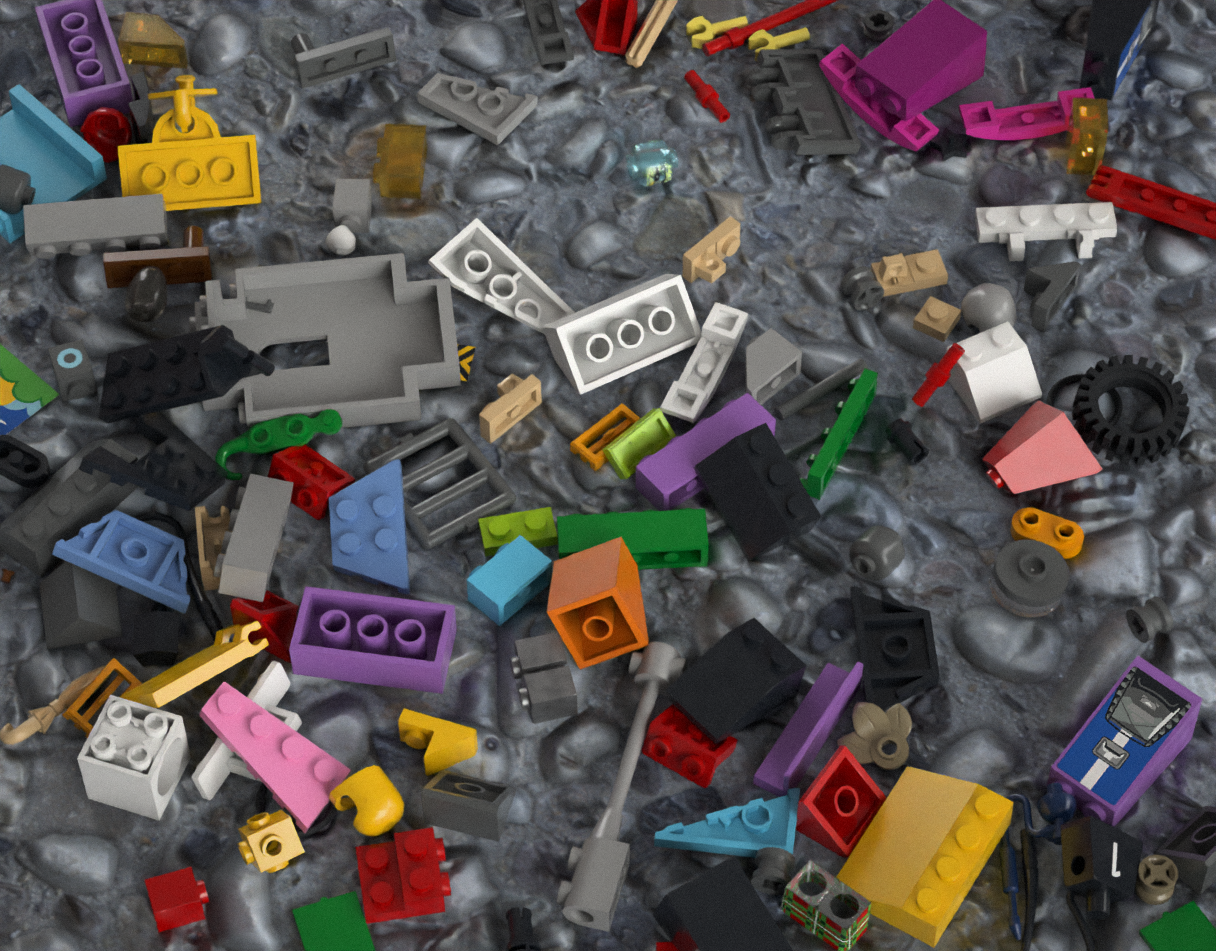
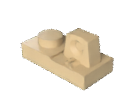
(706, 256)
(910, 272)
(516, 400)

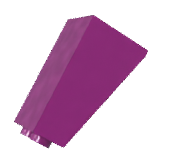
(924, 61)

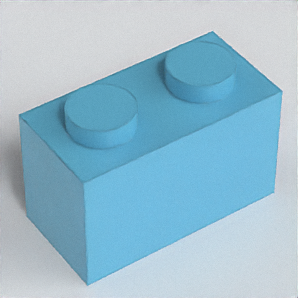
(509, 580)

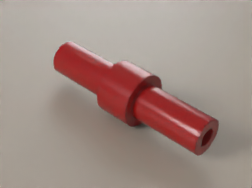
(707, 96)
(938, 374)

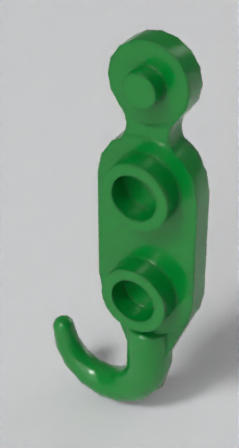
(278, 435)

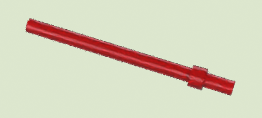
(735, 37)

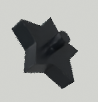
(950, 144)

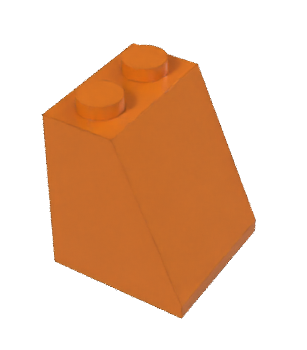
(598, 603)

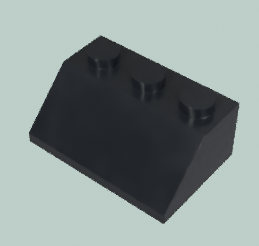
(757, 492)

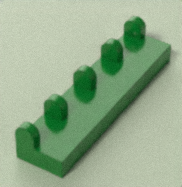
(840, 436)

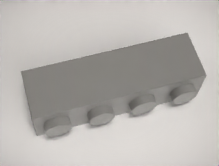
(95, 225)
(255, 537)

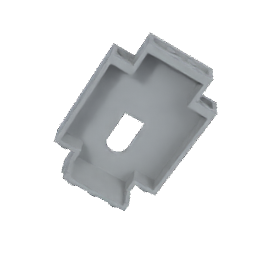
(380, 333)

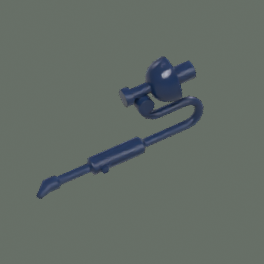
(1056, 810)

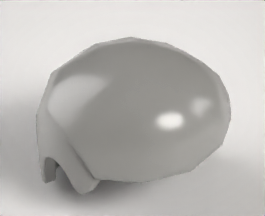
(988, 307)

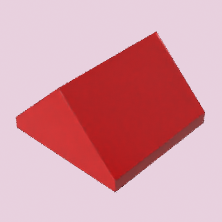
(839, 804)

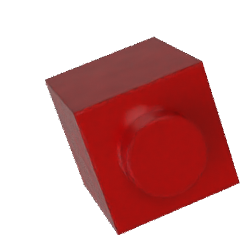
(176, 898)

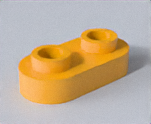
(1047, 530)

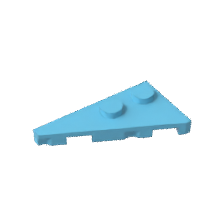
(738, 828)

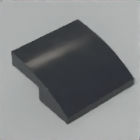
(141, 110)

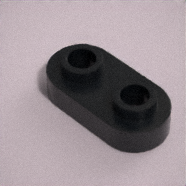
(21, 461)

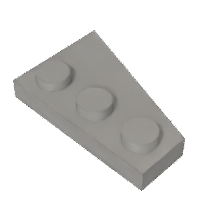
(476, 108)

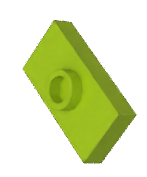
(641, 439)

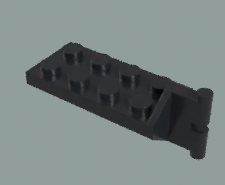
(176, 373)

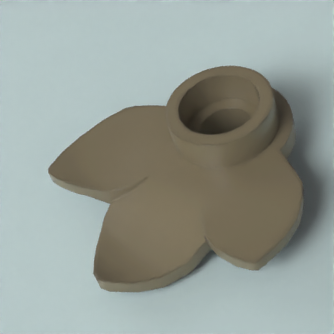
(874, 731)

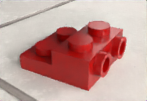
(403, 876)

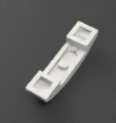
(707, 364)

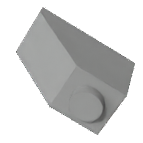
(770, 365)

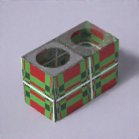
(801, 907)

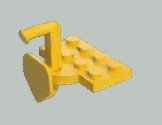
(191, 166)

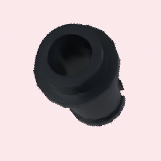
(905, 439)

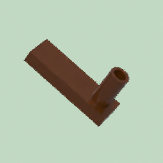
(179, 265)

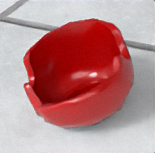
(107, 130)

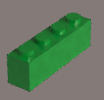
(651, 536)

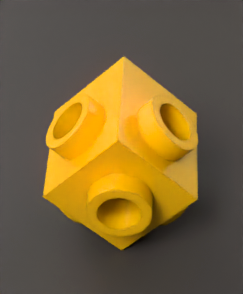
(269, 841)

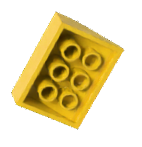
(926, 850)

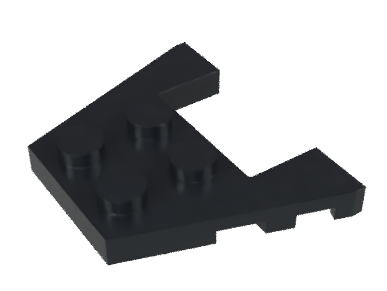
(171, 472)

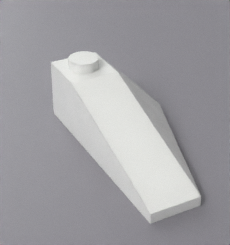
(497, 277)

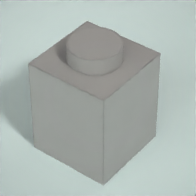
(353, 204)

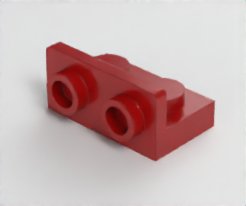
(313, 478)
(684, 747)

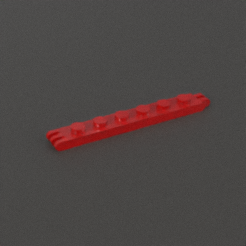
(1154, 201)

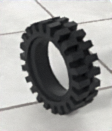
(1106, 436)

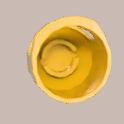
(376, 801)

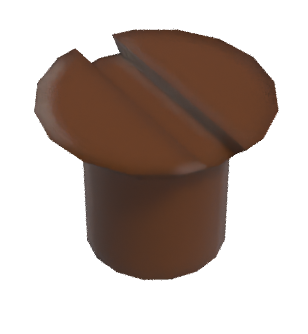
(6, 576)

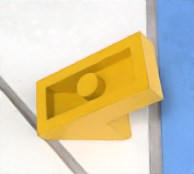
(444, 740)

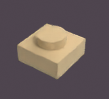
(937, 319)

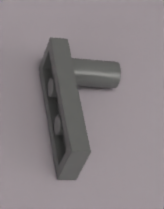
(342, 57)

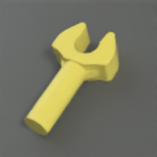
(710, 31)
(767, 41)

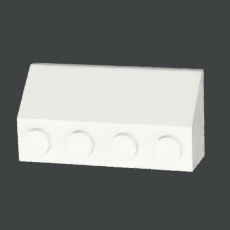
(624, 333)

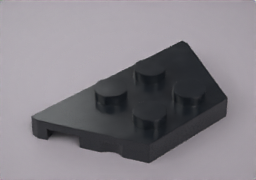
(894, 647)

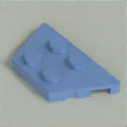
(371, 529)
(131, 556)

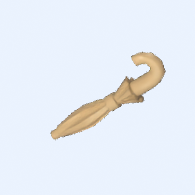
(41, 718)

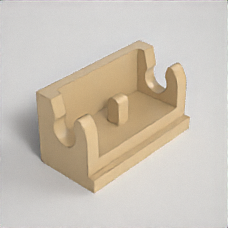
(210, 539)

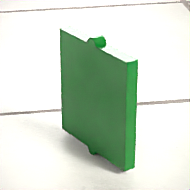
(334, 925)
(1181, 931)

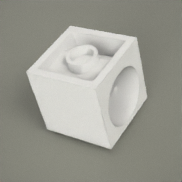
(134, 757)

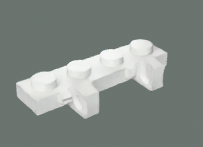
(1046, 222)

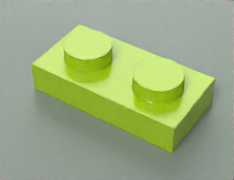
(533, 525)

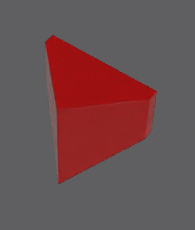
(609, 23)
(276, 620)

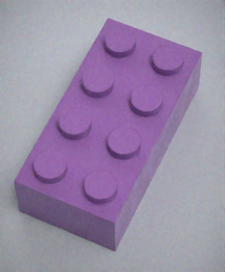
(83, 58)
(373, 639)

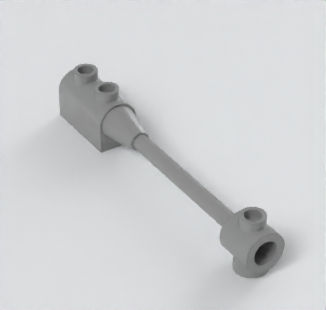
(604, 860)

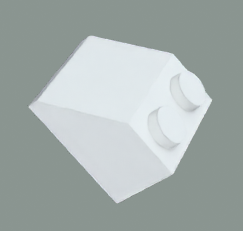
(995, 373)

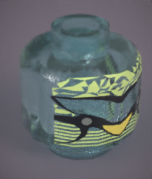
(651, 162)

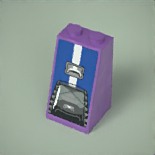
(1127, 742)

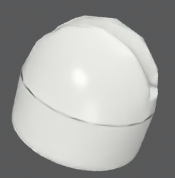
(341, 241)

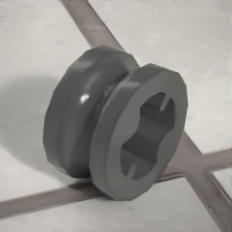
(874, 18)

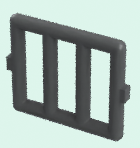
(466, 450)

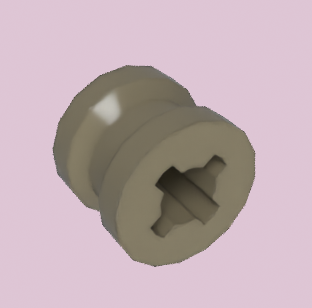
(1156, 869)

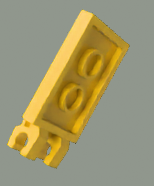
(199, 667)

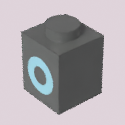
(72, 370)

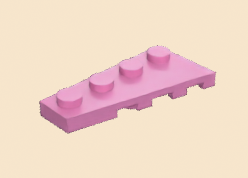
(275, 753)

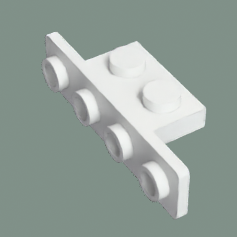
(220, 760)

